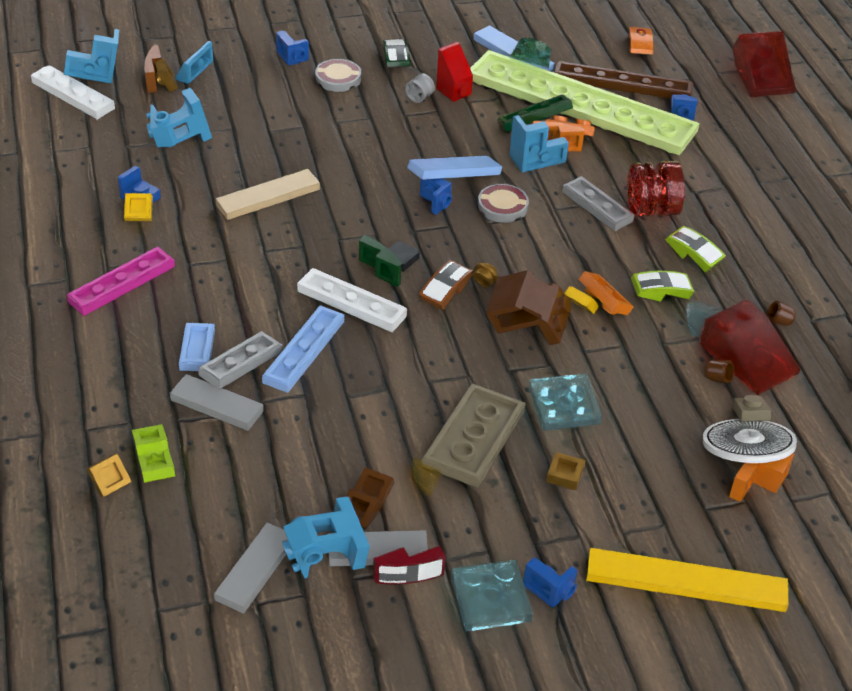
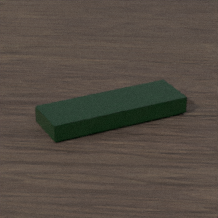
(537, 111)

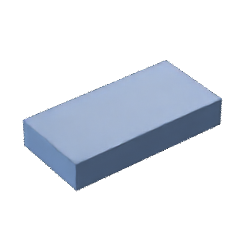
(196, 346)

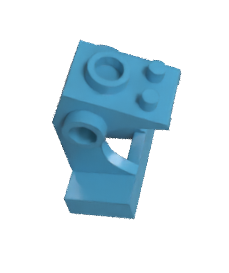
(163, 123)
(346, 538)

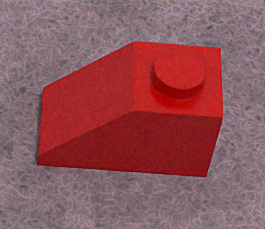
(453, 72)

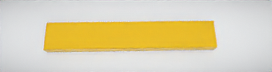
(688, 579)

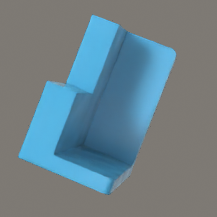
(98, 64)
(530, 146)

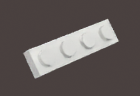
(73, 92)
(352, 299)

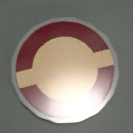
(338, 75)
(503, 203)

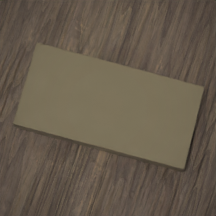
(474, 435)

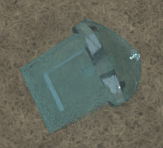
(697, 313)

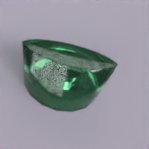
(532, 52)

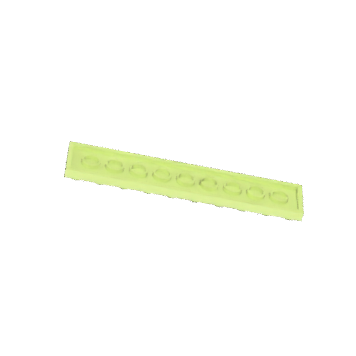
(589, 102)

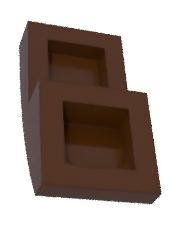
(370, 495)

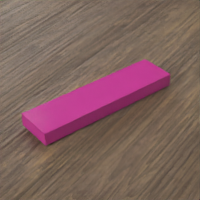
(120, 280)

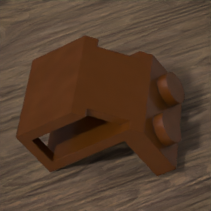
(527, 303)

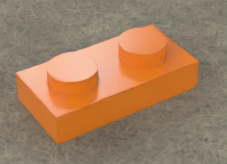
(588, 130)
(600, 289)

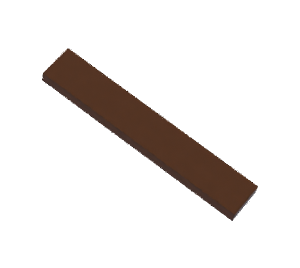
(624, 80)

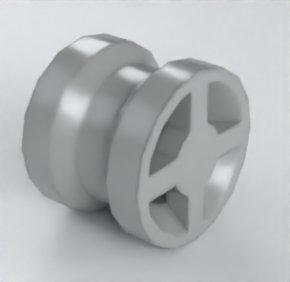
(420, 88)

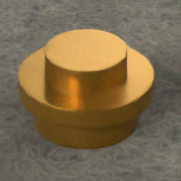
(485, 274)

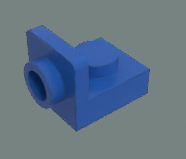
(291, 50)
(684, 106)
(132, 183)
(438, 192)
(547, 584)

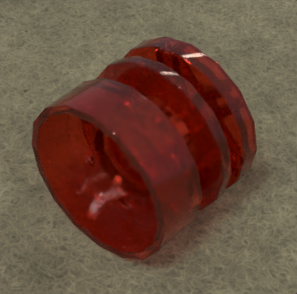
(655, 189)

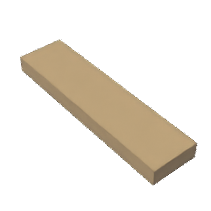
(267, 194)

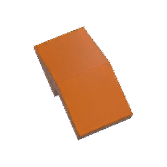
(767, 475)

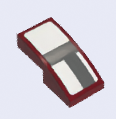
(399, 568)

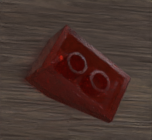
(764, 63)
(752, 345)

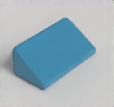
(196, 63)

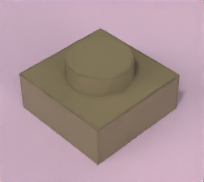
(751, 408)

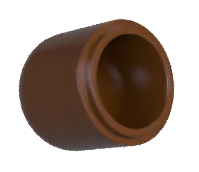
(781, 313)
(719, 370)

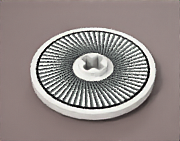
(749, 441)

